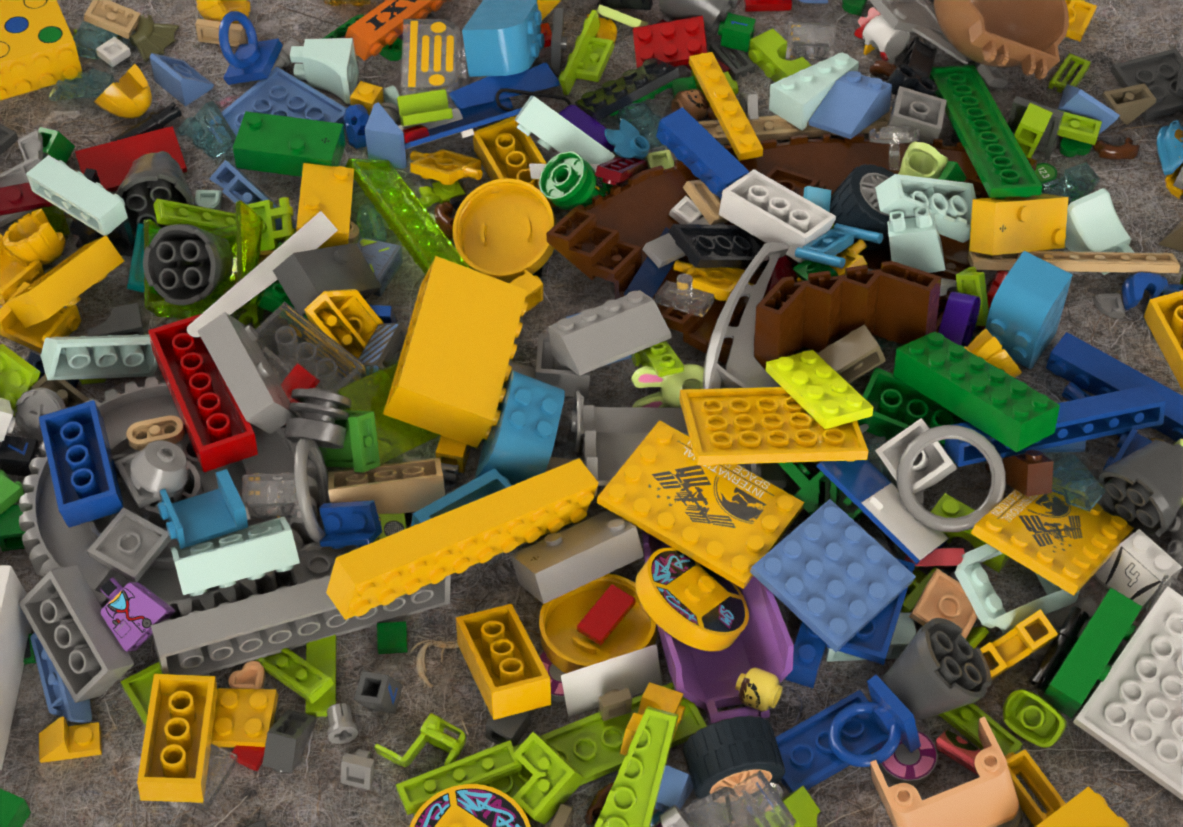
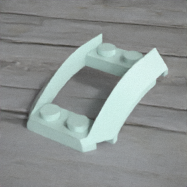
(989, 605)

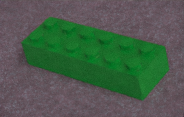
(976, 391)

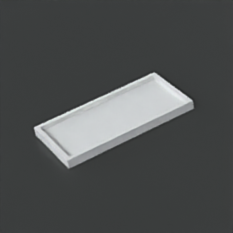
(13, 641)

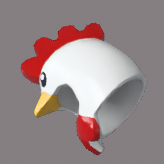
(880, 35)

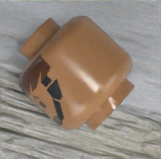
(692, 101)

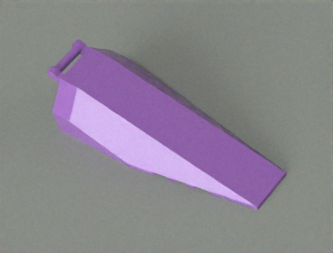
(711, 676)

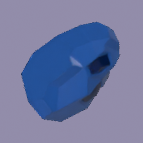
(355, 121)

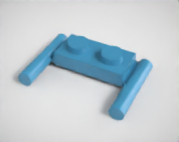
(833, 242)

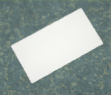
(628, 671)

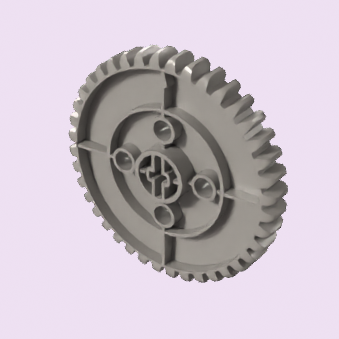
(56, 546)

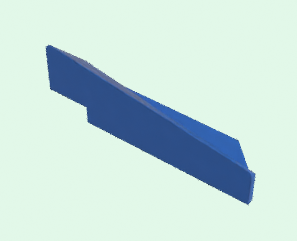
(485, 90)

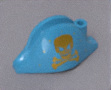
(1170, 147)

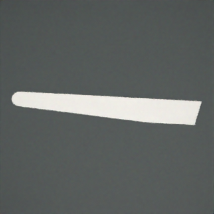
(307, 238)

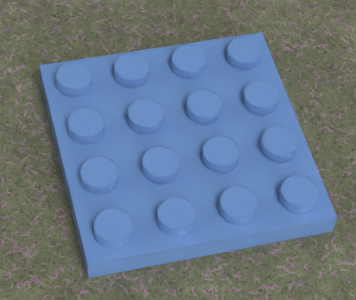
(283, 96)
(832, 575)

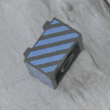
(383, 347)

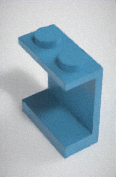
(204, 515)

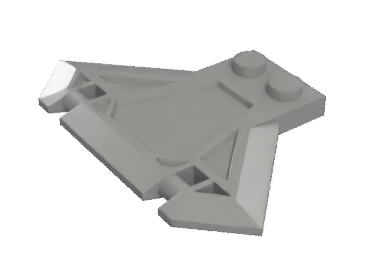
(918, 18)

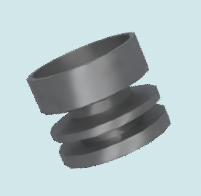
(318, 416)

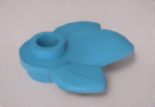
(628, 141)

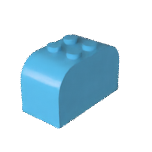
(503, 37)
(1028, 308)
(525, 430)

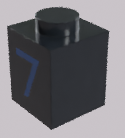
(17, 454)

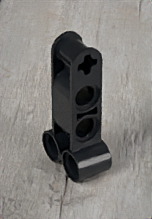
(915, 69)

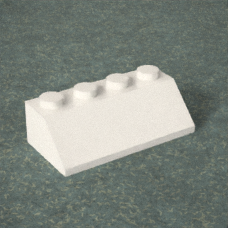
(773, 212)

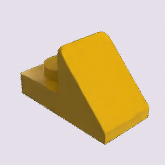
(69, 742)

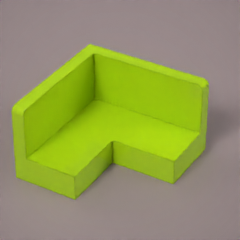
(551, 781)

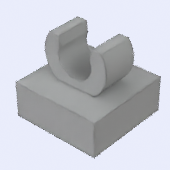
(357, 769)

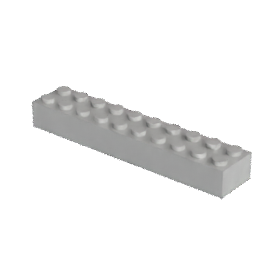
(270, 623)

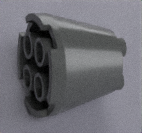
(712, 11)
(152, 178)
(186, 263)
(1146, 487)
(938, 671)

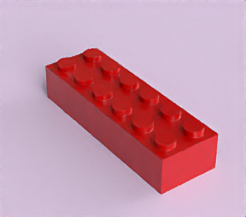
(202, 397)

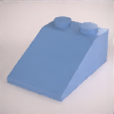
(852, 105)

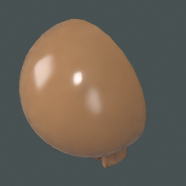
(1006, 31)

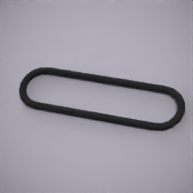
(526, 93)

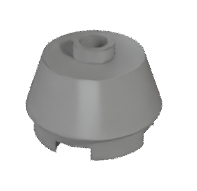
(159, 467)

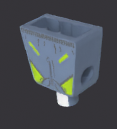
(383, 260)

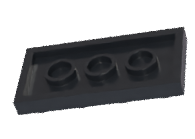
(627, 89)
(716, 245)

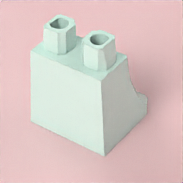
(327, 65)
(1095, 226)
(916, 240)

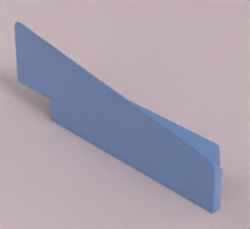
(241, 188)
(56, 693)

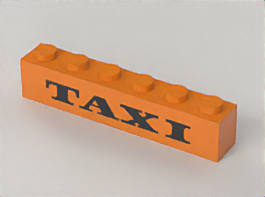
(386, 23)

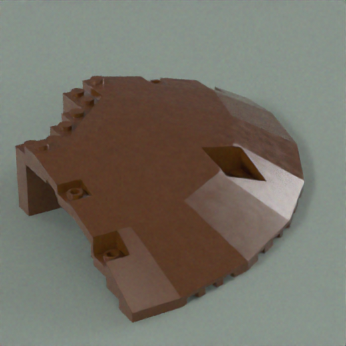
(812, 313)

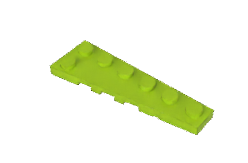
(641, 773)

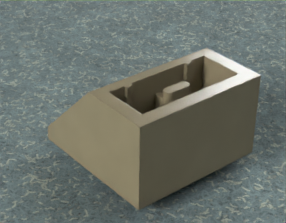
(854, 354)

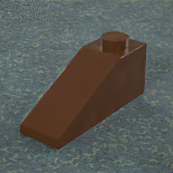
(1029, 473)

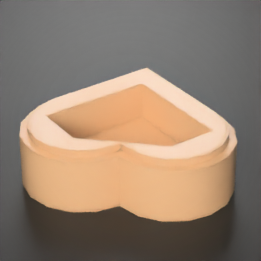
(250, 677)

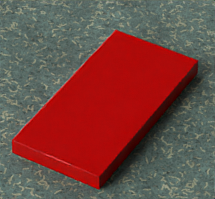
(116, 158)

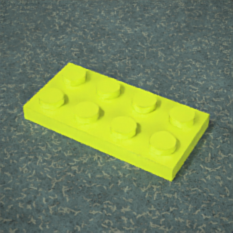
(819, 389)

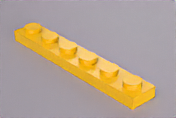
(726, 106)

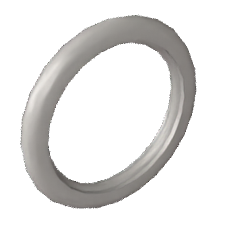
(304, 448)
(905, 465)

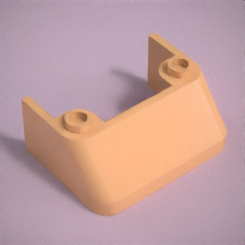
(977, 803)

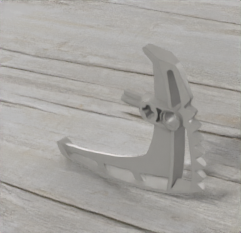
(742, 367)

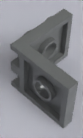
(1050, 136)

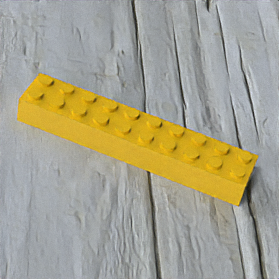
(460, 539)

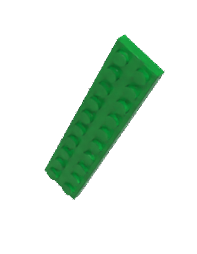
(985, 133)

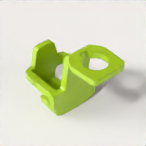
(432, 733)

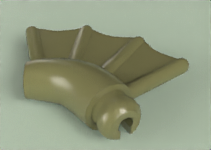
(152, 37)

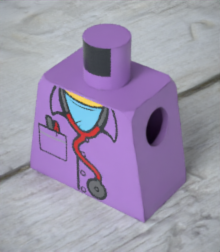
(132, 612)

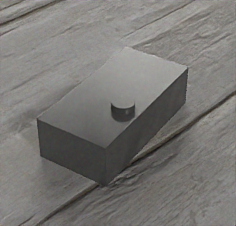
(325, 269)

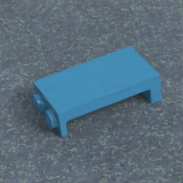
(474, 490)

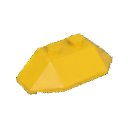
(344, 318)

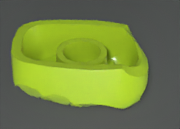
(1033, 718)

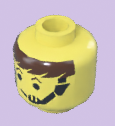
(758, 689)

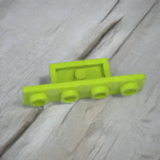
(588, 56)
(659, 357)

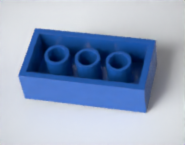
(81, 464)

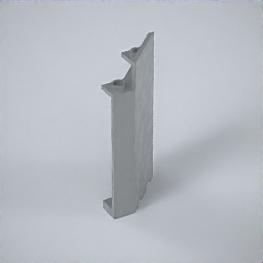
(616, 432)

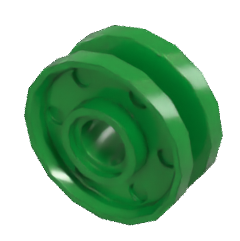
(567, 180)

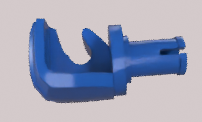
(1155, 284)

